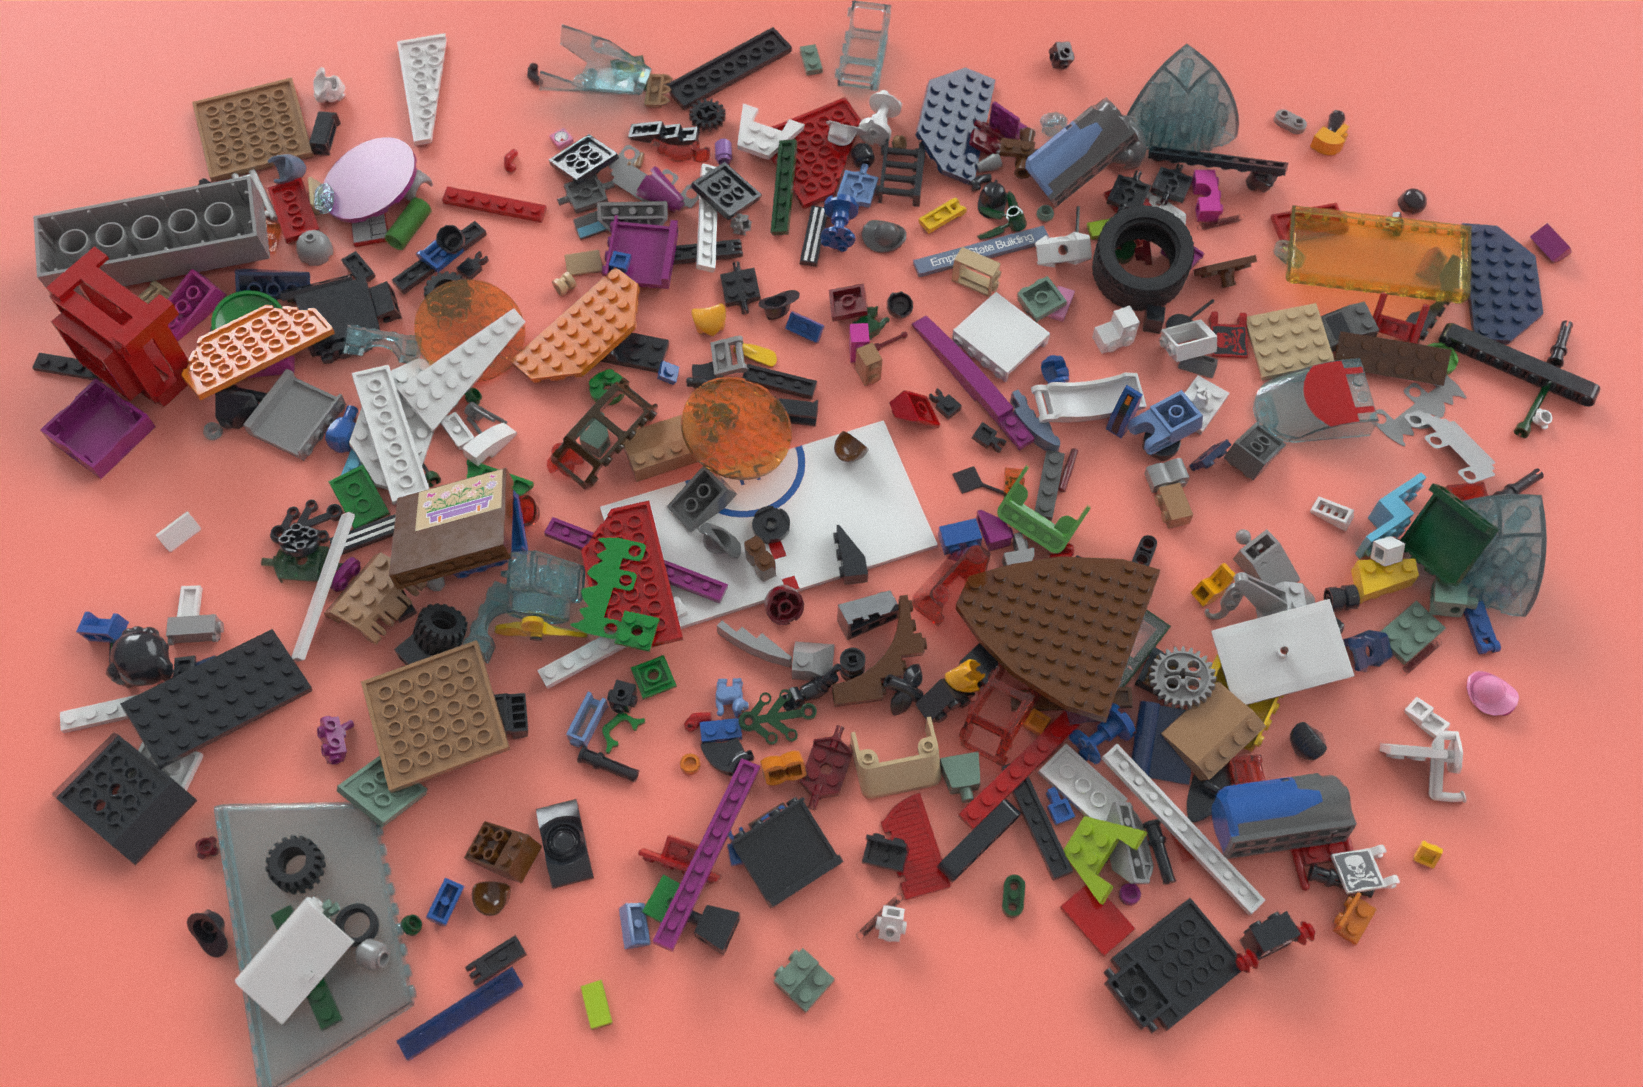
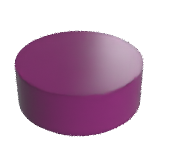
(1129, 894)

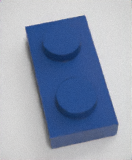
(804, 327)
(720, 730)

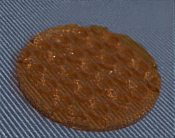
(459, 312)
(736, 428)

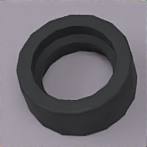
(355, 908)

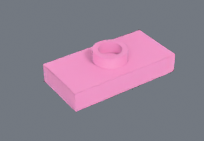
(1061, 313)

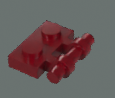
(983, 142)

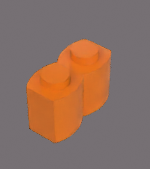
(782, 768)

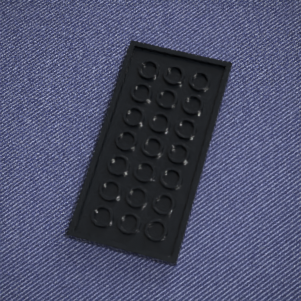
(215, 698)

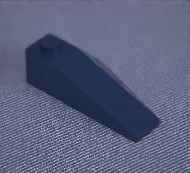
(269, 281)

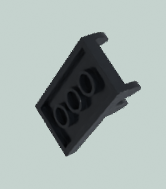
(639, 352)

